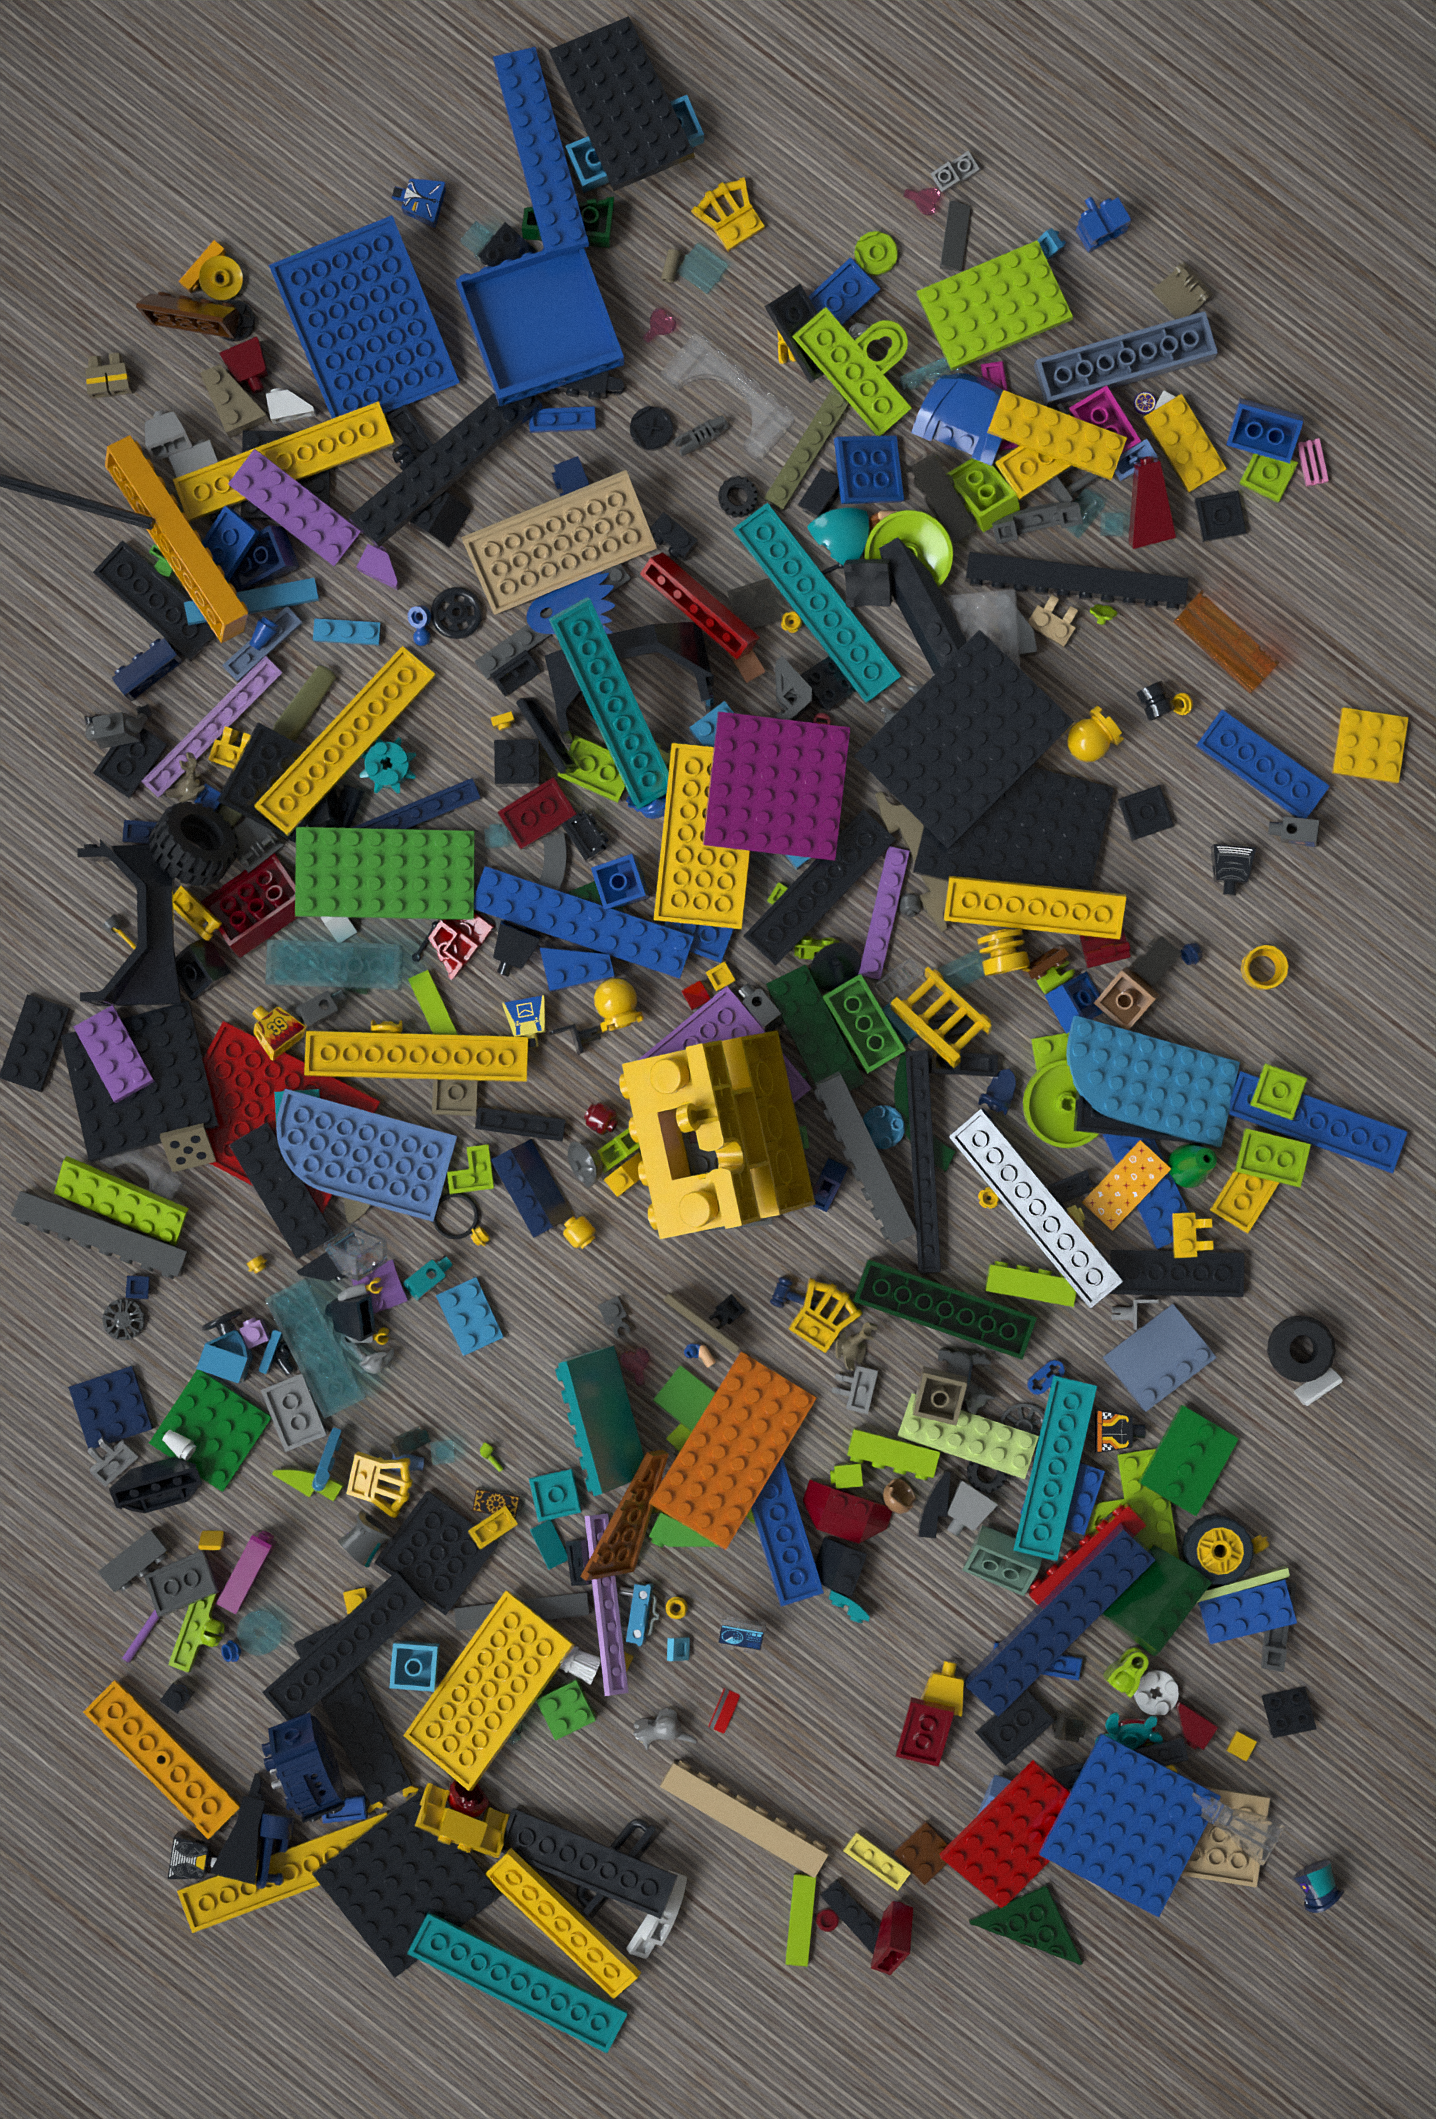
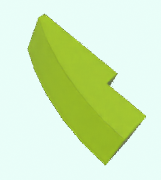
(617, 1150)
(303, 1479)

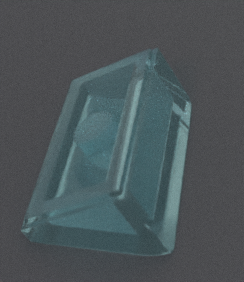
(1090, 507)
(963, 970)

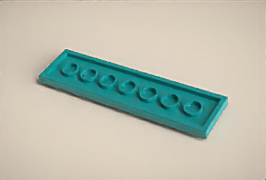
(1055, 1468)

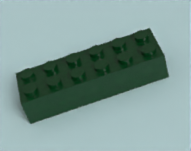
(813, 1027)

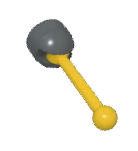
(114, 925)

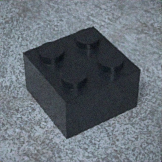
(517, 763)

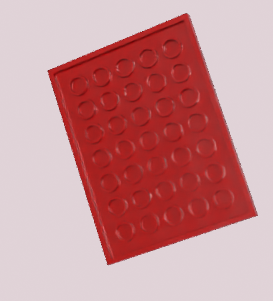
(244, 1095)

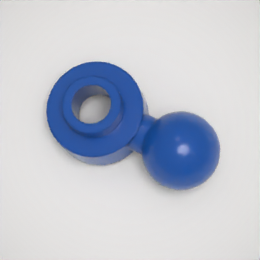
(421, 635)

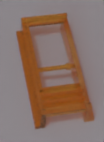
(1225, 642)

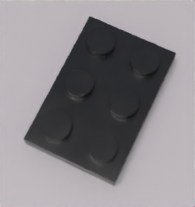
(130, 763)
(1014, 1727)

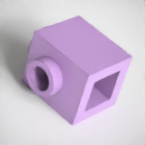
(254, 1332)

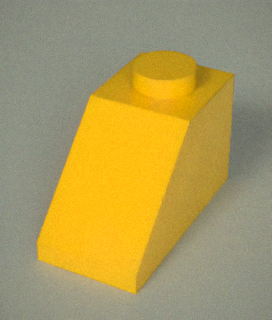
(624, 1176)

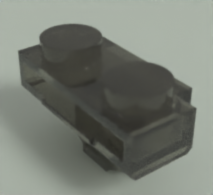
(409, 1441)

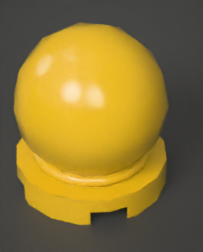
(1092, 737)
(616, 1002)

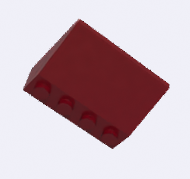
(254, 905)

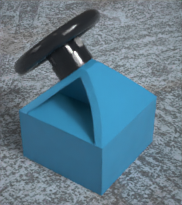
(227, 1354)

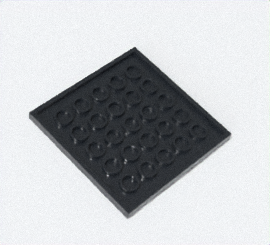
(174, 1101)
(396, 1877)

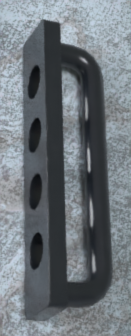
(651, 1833)

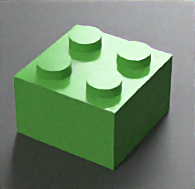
(566, 1708)

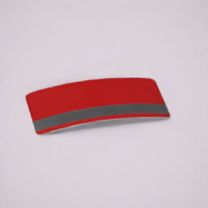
(724, 1710)

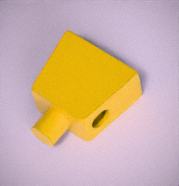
(945, 1688)

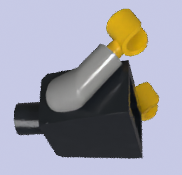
(354, 1314)

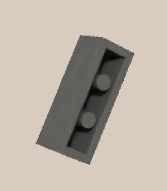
(134, 1561)

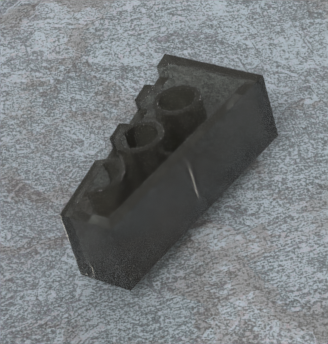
(941, 496)

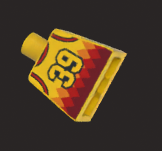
(277, 1030)

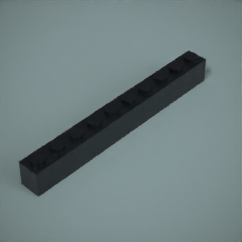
(1076, 580)

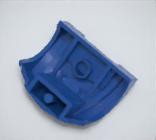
(959, 415)

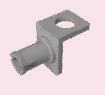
(1131, 1313)

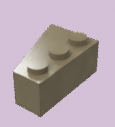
(231, 402)

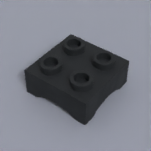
(868, 582)

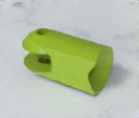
(1055, 978)

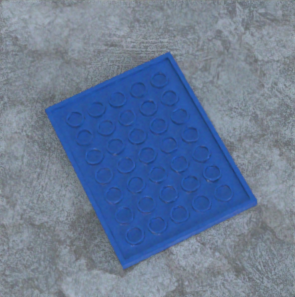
(364, 320)

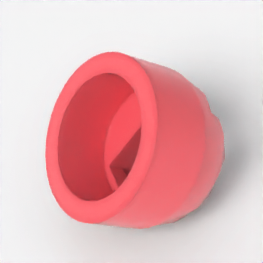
(822, 716)

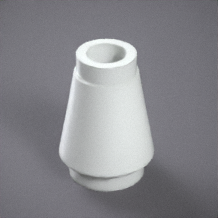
(179, 1445)

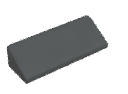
(955, 236)

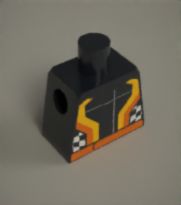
(1115, 1431)

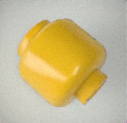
(579, 1232)

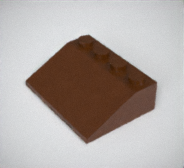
(190, 315)

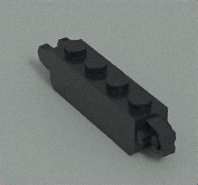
(594, 387)

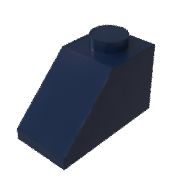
(828, 1184)

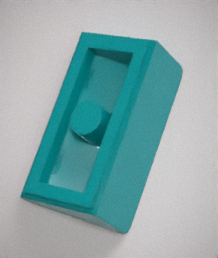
(549, 1544)

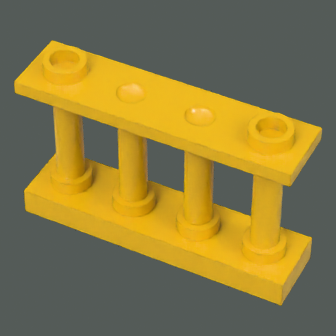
(935, 1037)

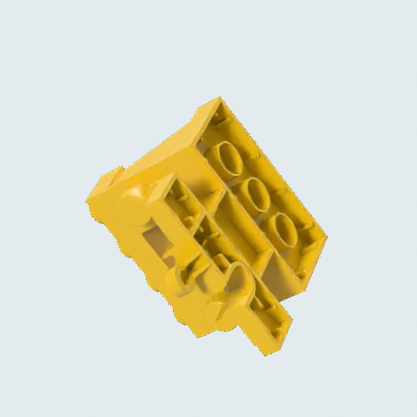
(739, 1107)

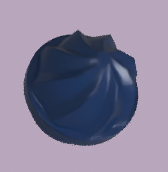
(1191, 953)

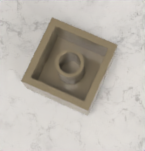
(939, 1395)

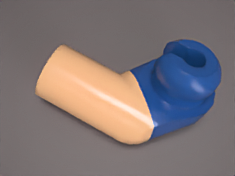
(699, 1351)

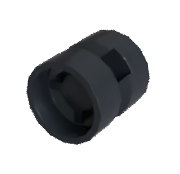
(1155, 700)

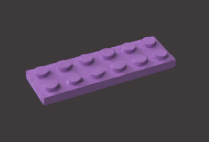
(294, 507)

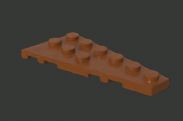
(624, 1535)

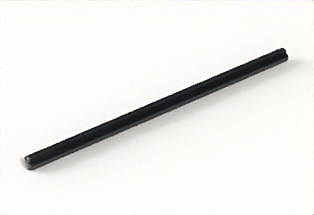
(77, 502)

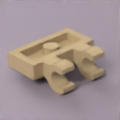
(1050, 625)

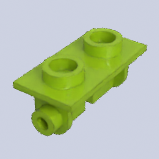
(808, 946)

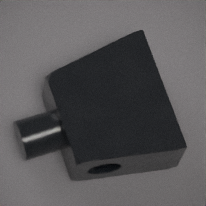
(513, 946)

